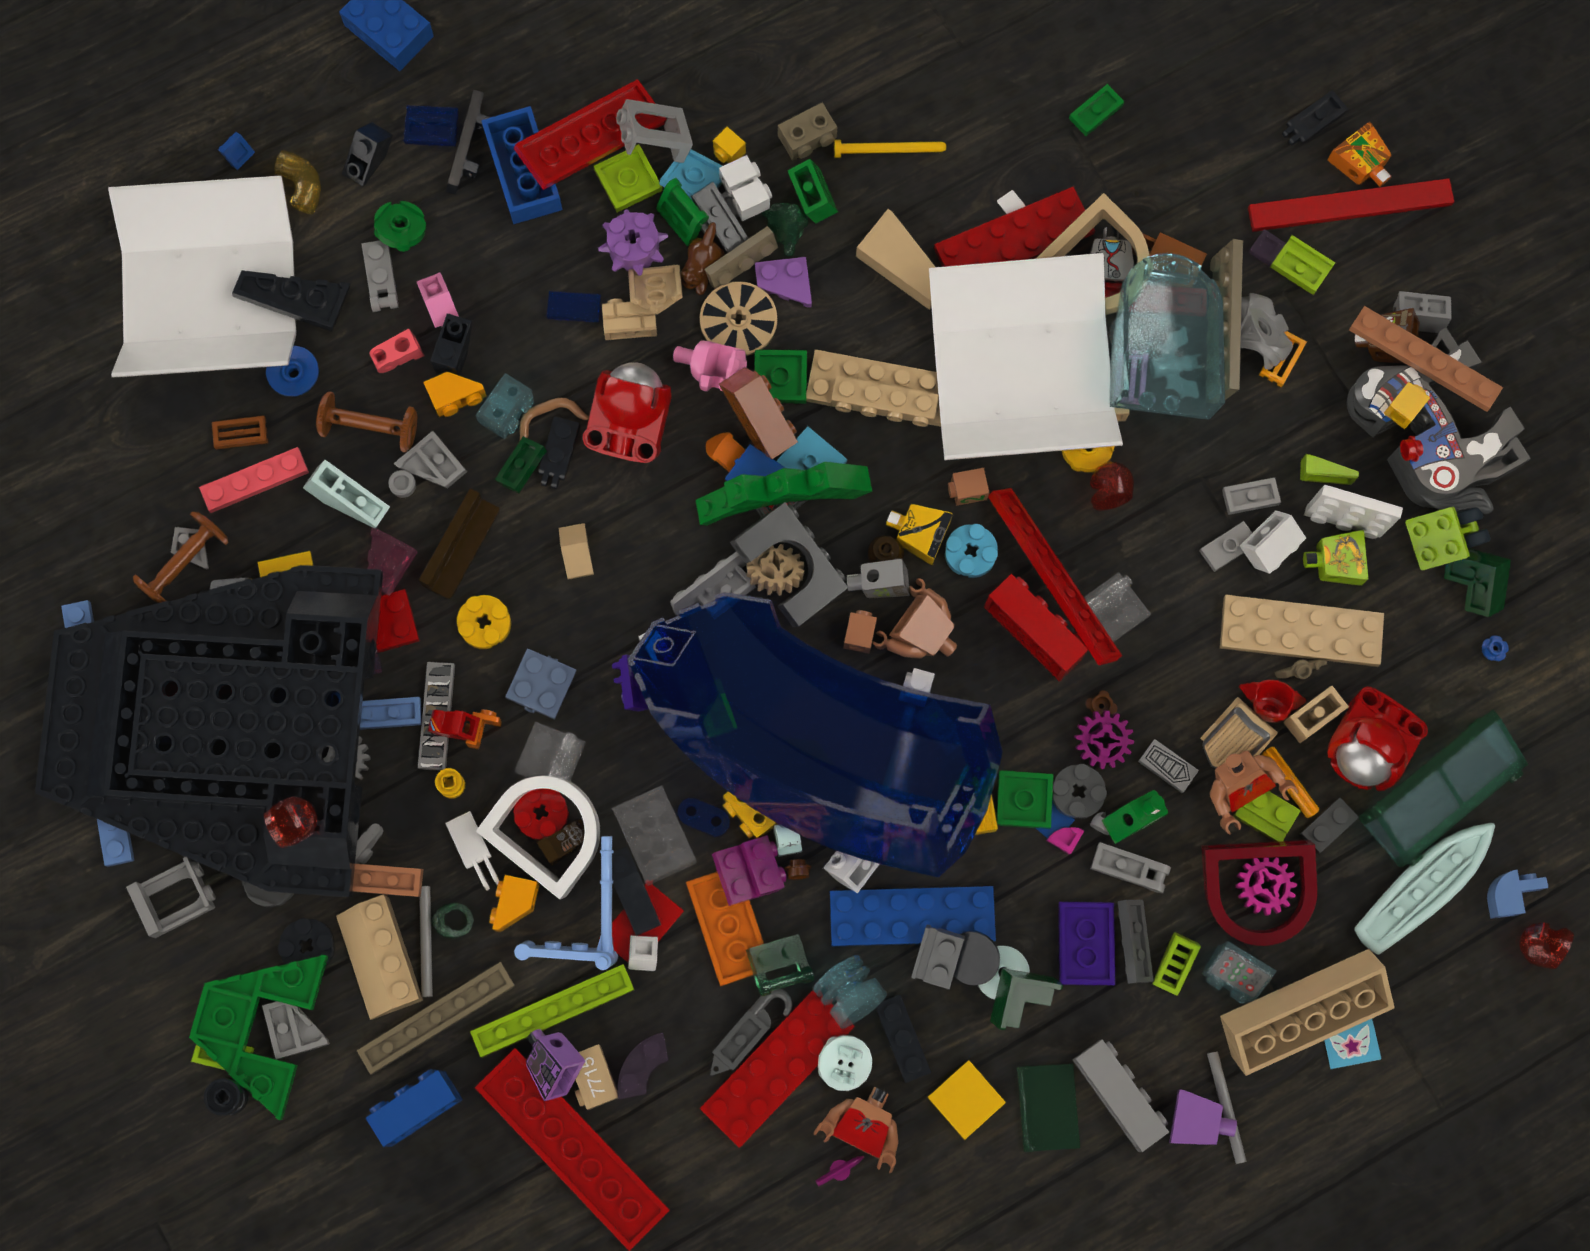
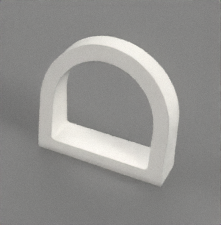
(490, 831)

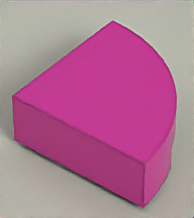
(1066, 838)

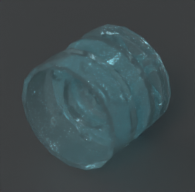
(846, 986)

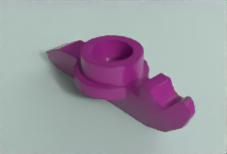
(839, 1170)

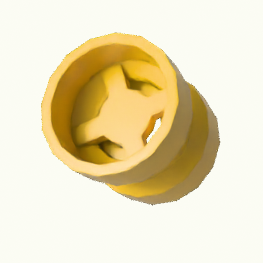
(450, 787)

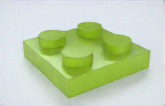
(628, 178)

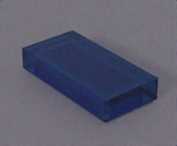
(573, 306)

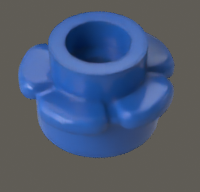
(1490, 653)

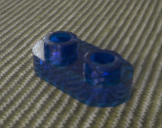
(702, 819)

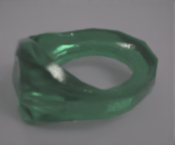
(446, 931)

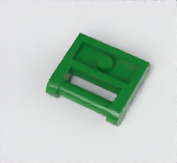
(681, 212)

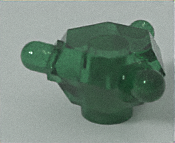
(787, 224)

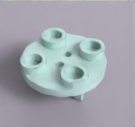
(848, 1050)

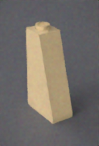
(897, 257)

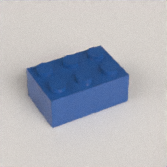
(388, 28)
(413, 1107)

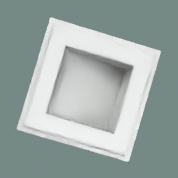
(643, 953)

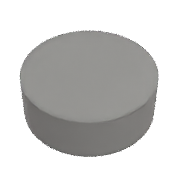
(402, 483)

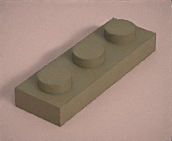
(741, 258)

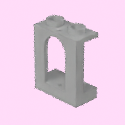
(674, 137)
(140, 896)

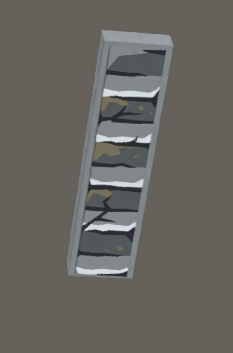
(437, 696)

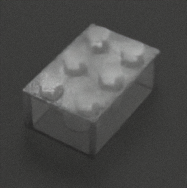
(654, 835)

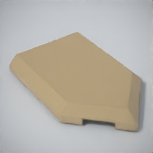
(655, 288)

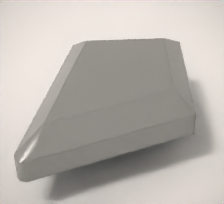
(181, 535)

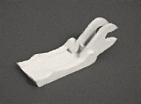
(471, 845)

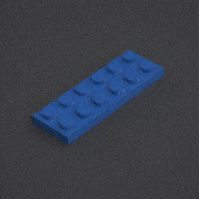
(902, 914)

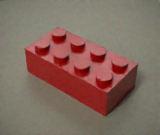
(1035, 626)

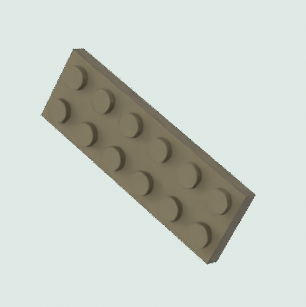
(1228, 276)

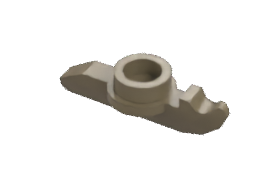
(1301, 669)

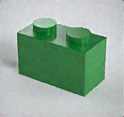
(812, 191)

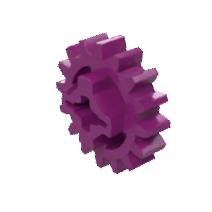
(1103, 752)

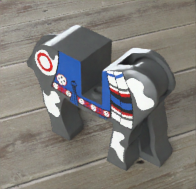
(1449, 465)

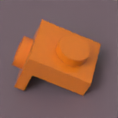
(486, 717)

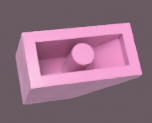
(437, 298)

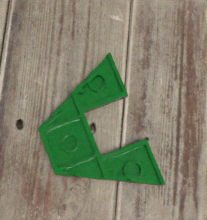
(227, 1017)

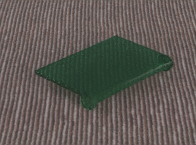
(1048, 1107)

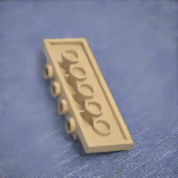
(874, 388)

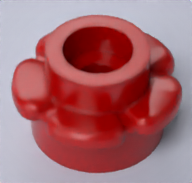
(1411, 449)

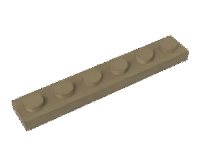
(435, 1018)

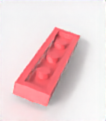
(254, 480)

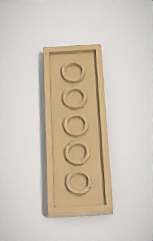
(1302, 630)

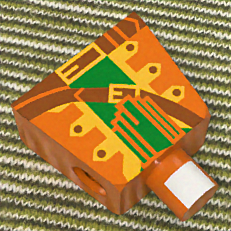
(1362, 156)

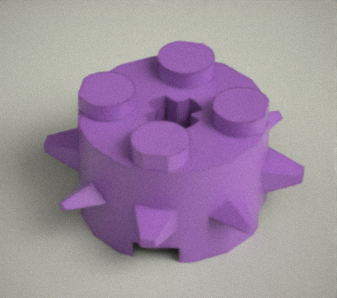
(636, 228)

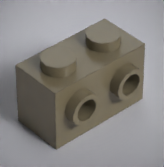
(807, 132)

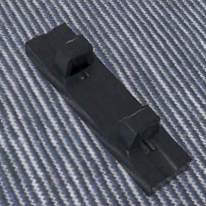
(461, 165)

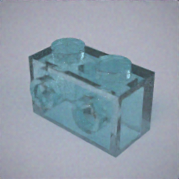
(505, 406)

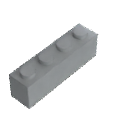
(1121, 1096)

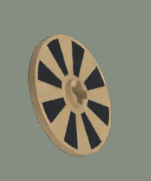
(741, 299)

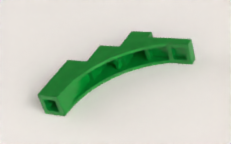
(786, 485)

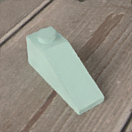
(345, 494)

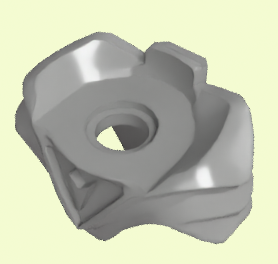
(1264, 330)

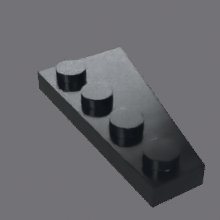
(300, 299)

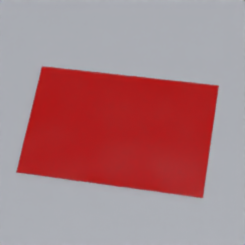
(666, 911)

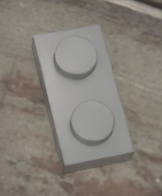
(1251, 496)

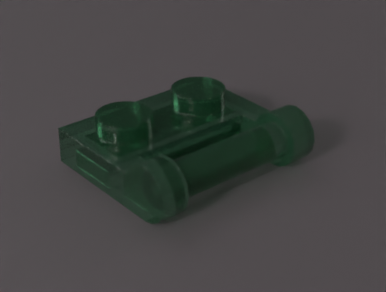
(779, 955)

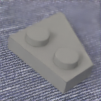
(432, 462)
(291, 1030)

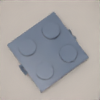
(540, 684)

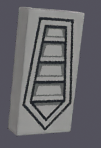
(1168, 766)

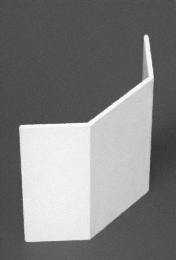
(180, 268)
(1022, 356)

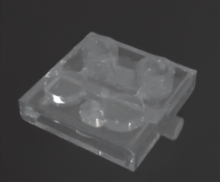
(1117, 606)
(550, 753)

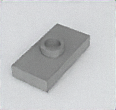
(1226, 547)

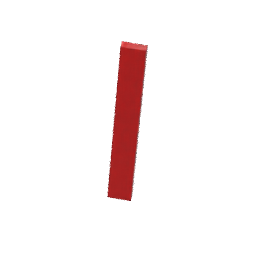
(1350, 205)
(1055, 576)

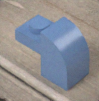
(1506, 892)

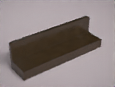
(459, 545)

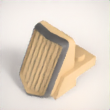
(1236, 732)

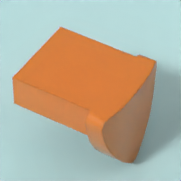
(724, 450)

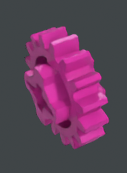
(1271, 894)

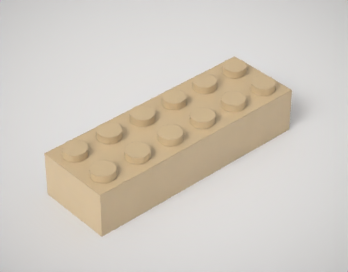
(1307, 1011)

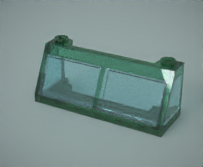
(1445, 789)

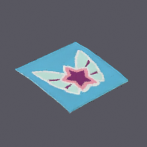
(1353, 1046)

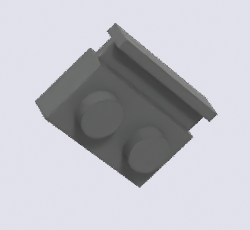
(938, 956)

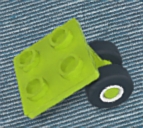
(1445, 536)

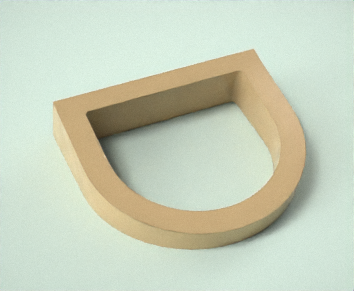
(1101, 209)

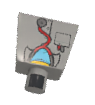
(1117, 255)

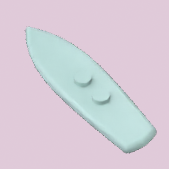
(1425, 887)

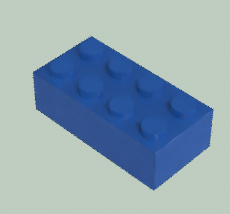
(521, 190)

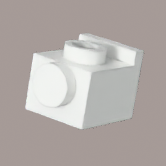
(919, 680)

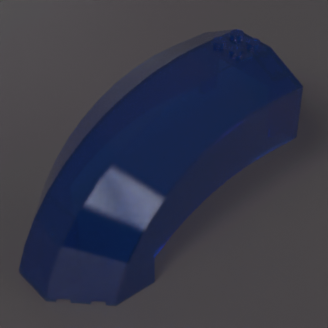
(816, 741)

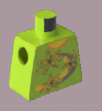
(1340, 558)

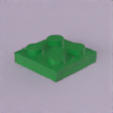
(785, 372)
(1024, 799)

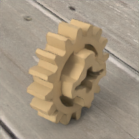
(776, 570)

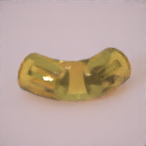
(305, 179)

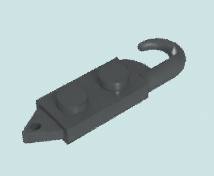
(746, 1033)

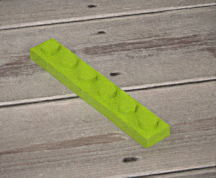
(552, 1010)

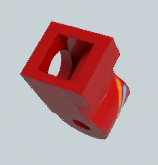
(451, 724)

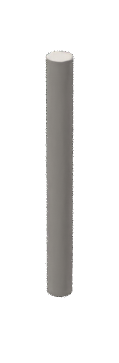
(425, 942)
(1225, 1100)

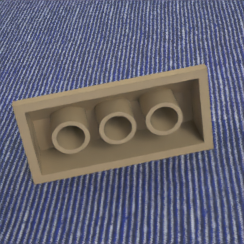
(379, 957)

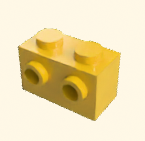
(752, 821)

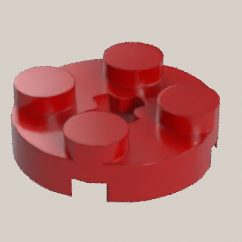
(547, 826)

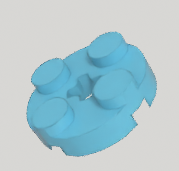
(977, 537)

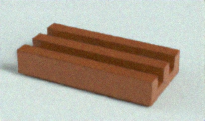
(262, 430)

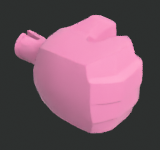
(711, 362)

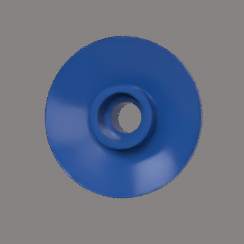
(301, 361)

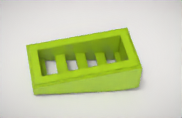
(1320, 470)
(1167, 959)

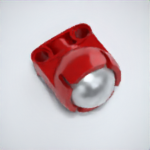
(628, 411)
(1375, 741)

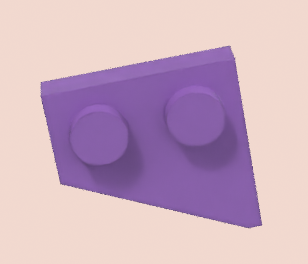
(785, 278)

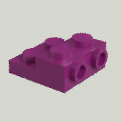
(749, 870)

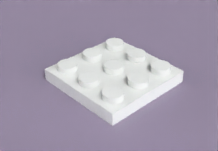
(1352, 512)

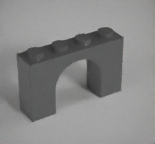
(822, 580)

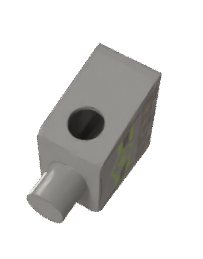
(892, 579)

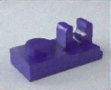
(631, 692)

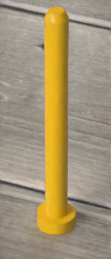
(898, 147)

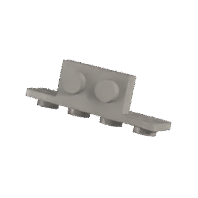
(725, 577)

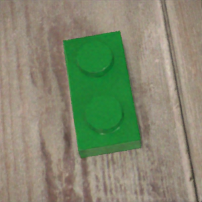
(1096, 110)

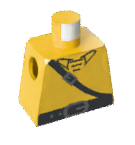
(921, 530)

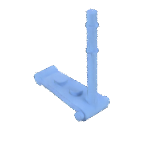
(604, 954)

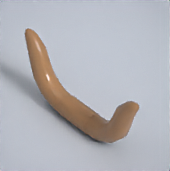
(546, 407)

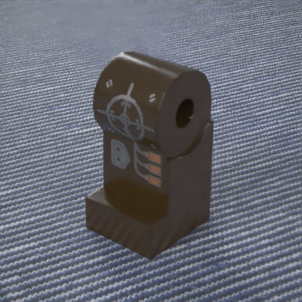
(563, 842)

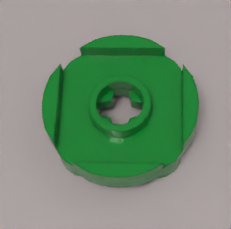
(396, 237)

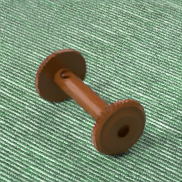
(327, 412)
(181, 558)

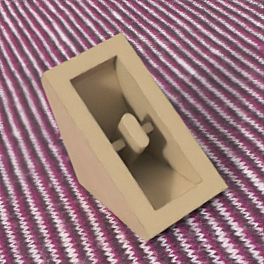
(575, 551)

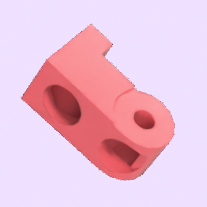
(396, 351)

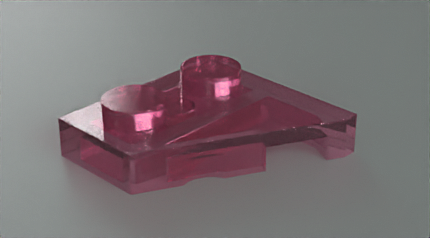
(391, 557)

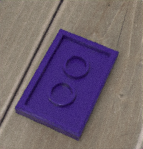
(1086, 943)

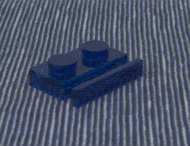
(431, 125)

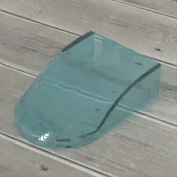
(1168, 340)

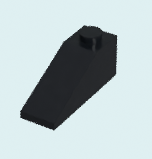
(633, 893)

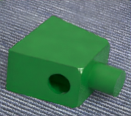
(1144, 812)

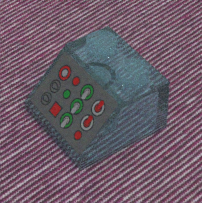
(1237, 972)

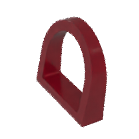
(1307, 861)

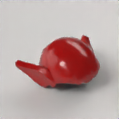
(1272, 699)

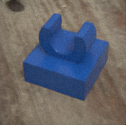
(236, 150)

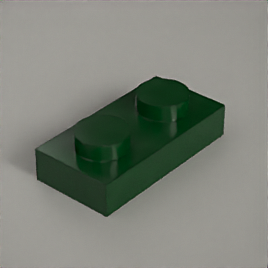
(520, 464)

